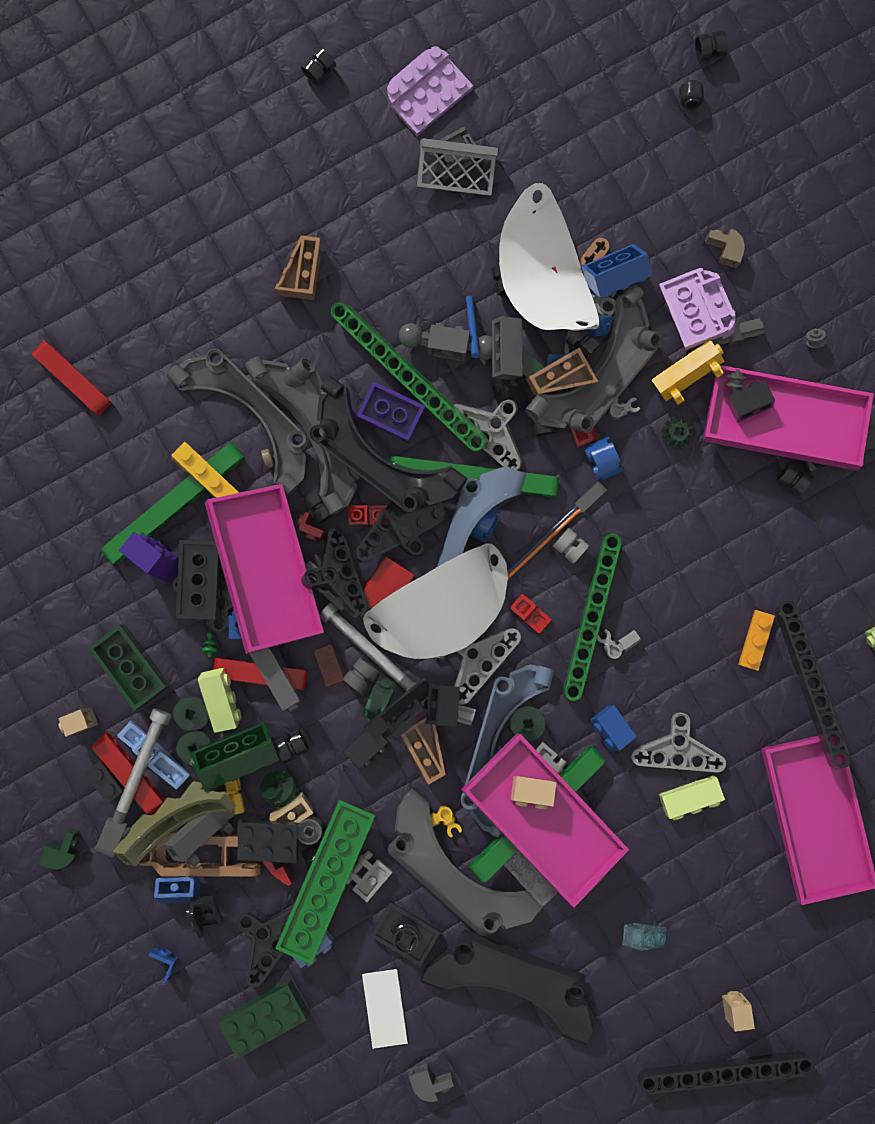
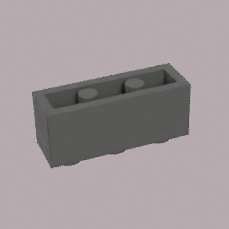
(507, 348)

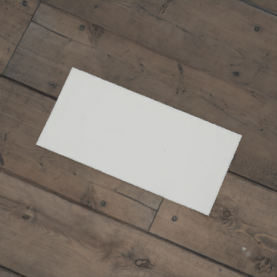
(384, 1008)

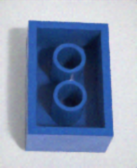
(617, 270)

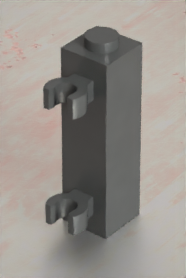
(276, 679)
(194, 834)

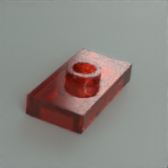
(329, 665)

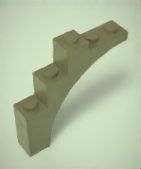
(172, 814)

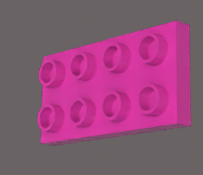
(805, 423)
(263, 568)
(818, 821)
(563, 842)

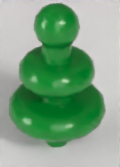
(209, 643)

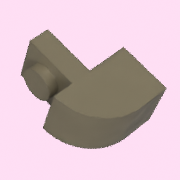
(731, 245)

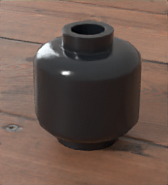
(691, 94)

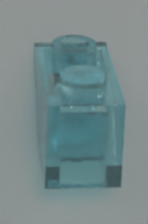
(644, 936)

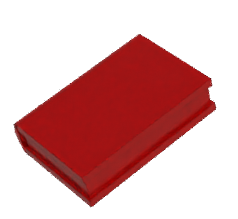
(385, 581)

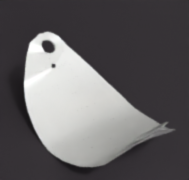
(526, 257)
(442, 607)

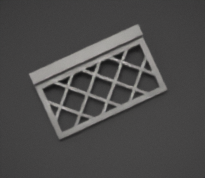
(457, 149)

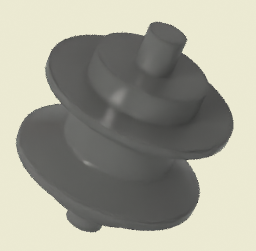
(816, 338)
(736, 380)

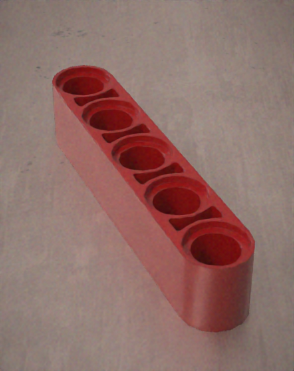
(71, 378)
(249, 672)
(121, 766)

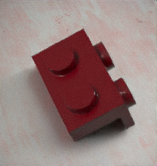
(311, 532)

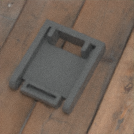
(465, 162)

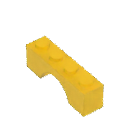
(200, 470)

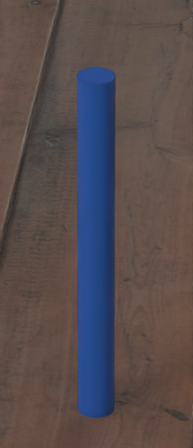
(472, 327)

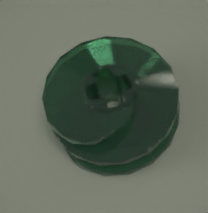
(182, 710)
(527, 712)
(189, 739)
(278, 788)

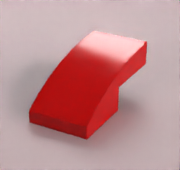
(531, 614)
(280, 872)

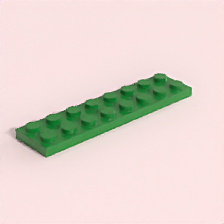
(325, 882)

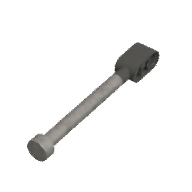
(329, 613)
(115, 826)

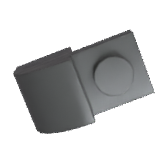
(426, 1086)

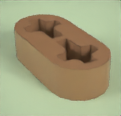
(591, 251)

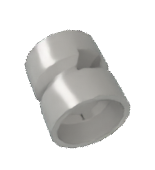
(570, 545)

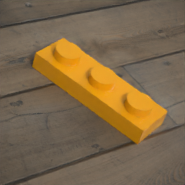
(756, 640)

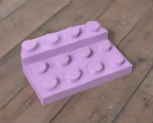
(427, 89)
(699, 307)

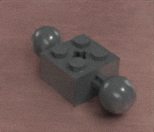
(445, 341)

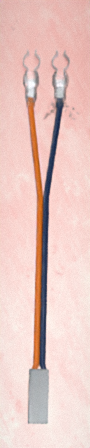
(582, 504)

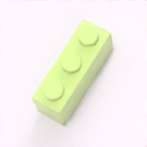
(219, 699)
(691, 797)

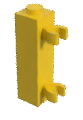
(689, 370)

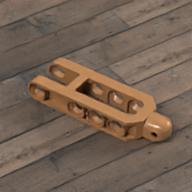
(157, 858)

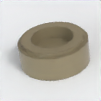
(267, 457)

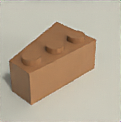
(301, 273)
(563, 374)
(424, 749)

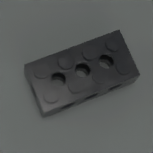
(188, 572)

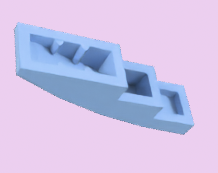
(160, 760)

